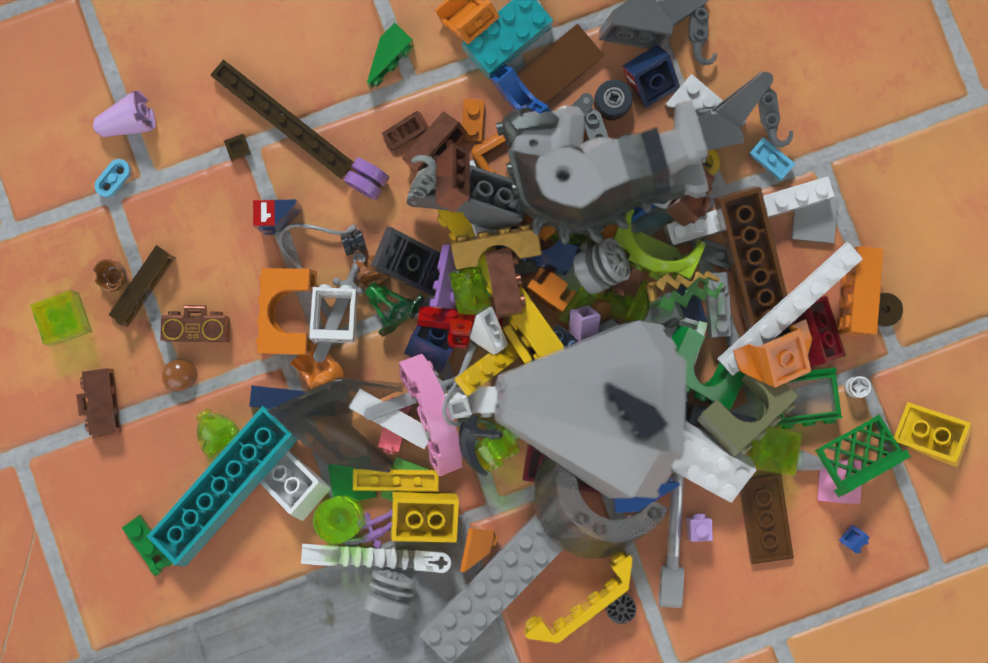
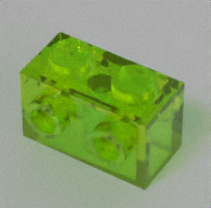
(469, 290)

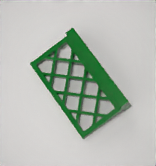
(867, 473)

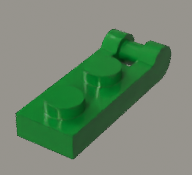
(137, 531)

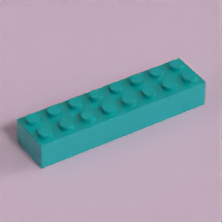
(222, 488)

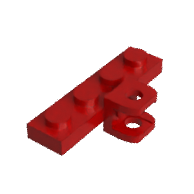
(458, 324)

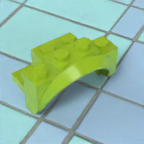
(656, 256)

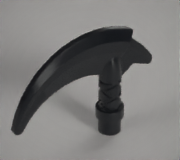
(467, 438)

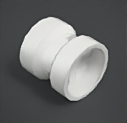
(862, 387)

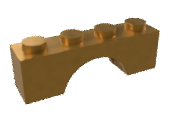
(468, 249)

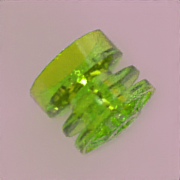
(328, 524)

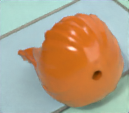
(316, 372)

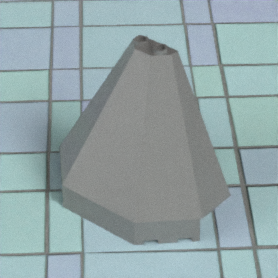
(564, 414)

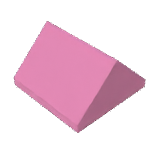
(827, 486)

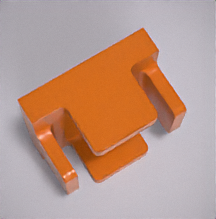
(550, 291)

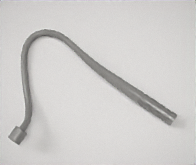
(350, 230)
(468, 357)

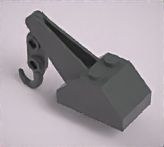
(652, 23)
(723, 122)

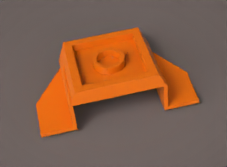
(778, 359)

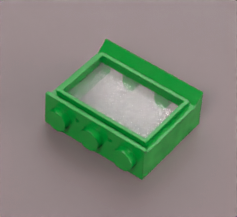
(816, 400)

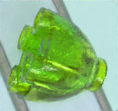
(214, 432)

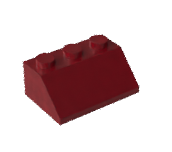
(826, 341)

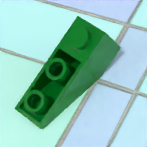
(390, 49)

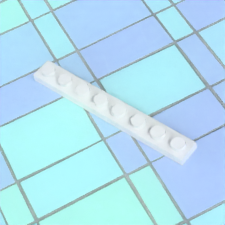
(795, 303)

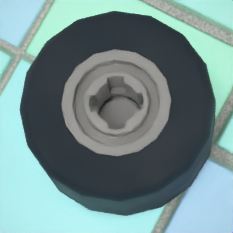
(609, 106)

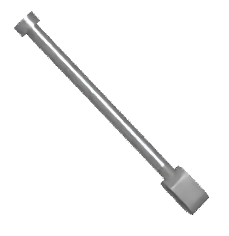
(672, 575)

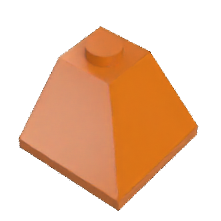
(477, 545)

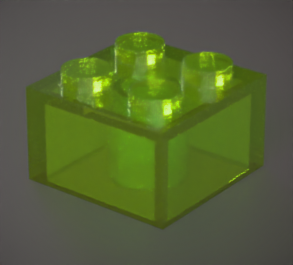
(61, 318)
(776, 451)

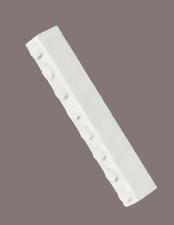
(776, 204)

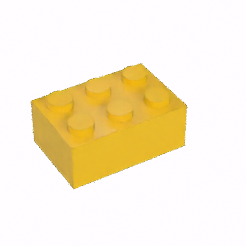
(424, 517)

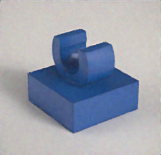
(854, 539)

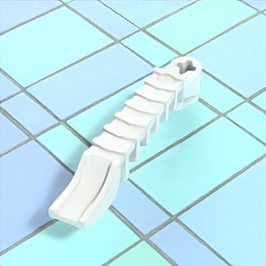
(335, 554)

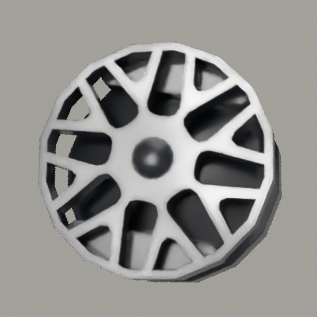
(621, 609)

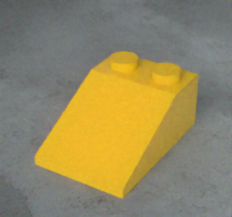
(933, 434)

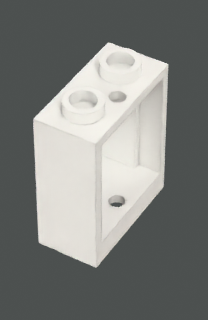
(333, 336)

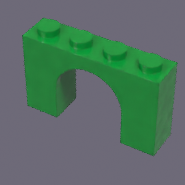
(720, 386)

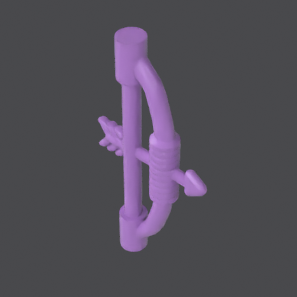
(372, 535)

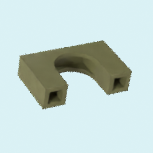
(736, 434)

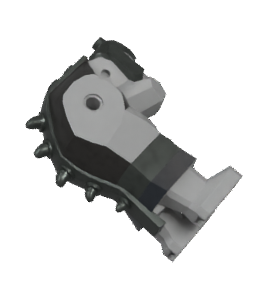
(599, 181)

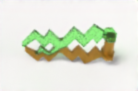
(691, 286)

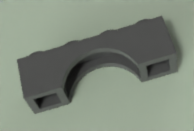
(655, 316)

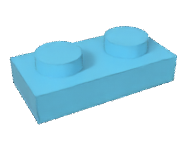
(771, 159)

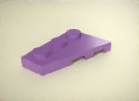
(444, 294)

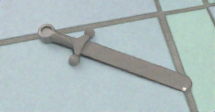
(339, 307)
(400, 401)

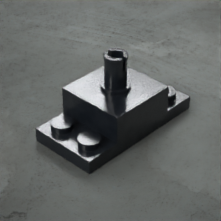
(407, 261)

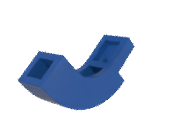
(514, 90)

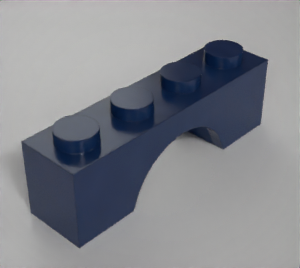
(558, 256)

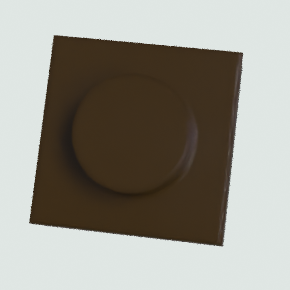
(237, 147)

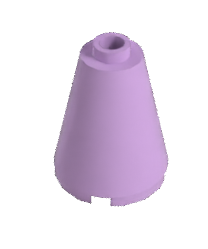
(126, 117)

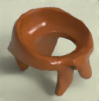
(368, 274)

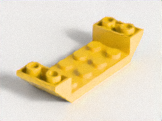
(579, 614)

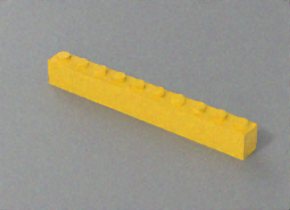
(531, 323)

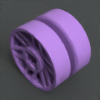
(366, 179)

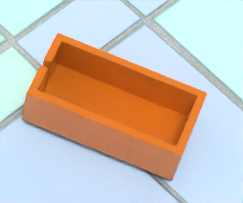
(861, 294)

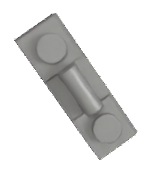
(718, 310)

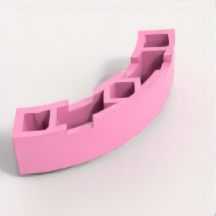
(423, 384)

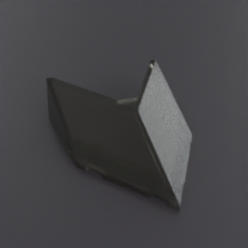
(324, 422)

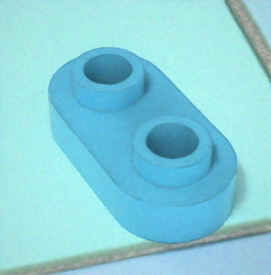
(111, 176)

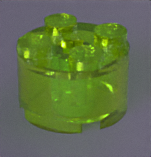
(492, 452)

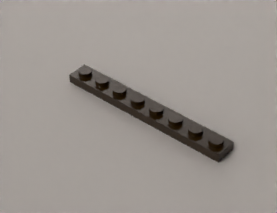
(282, 119)

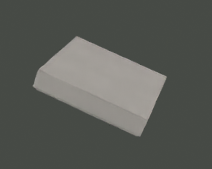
(815, 223)

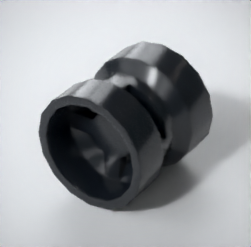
(353, 242)

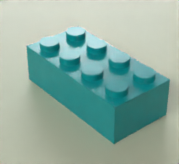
(513, 32)

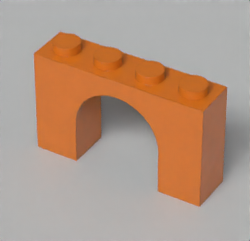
(274, 285)

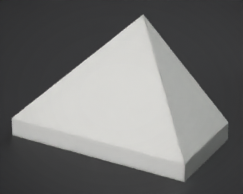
(488, 332)

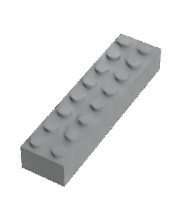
(490, 591)

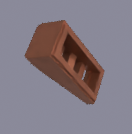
(402, 124)

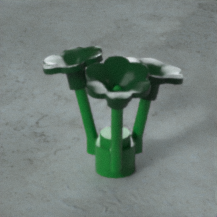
(398, 311)

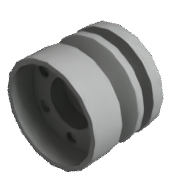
(601, 266)
(389, 594)

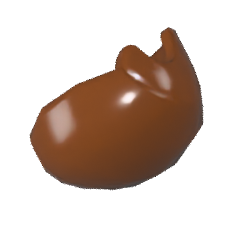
(110, 275)
(179, 375)

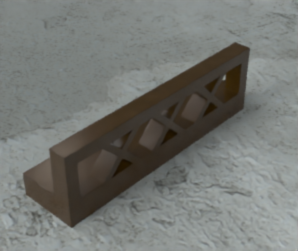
(141, 286)

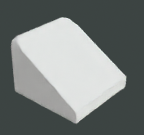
(458, 405)

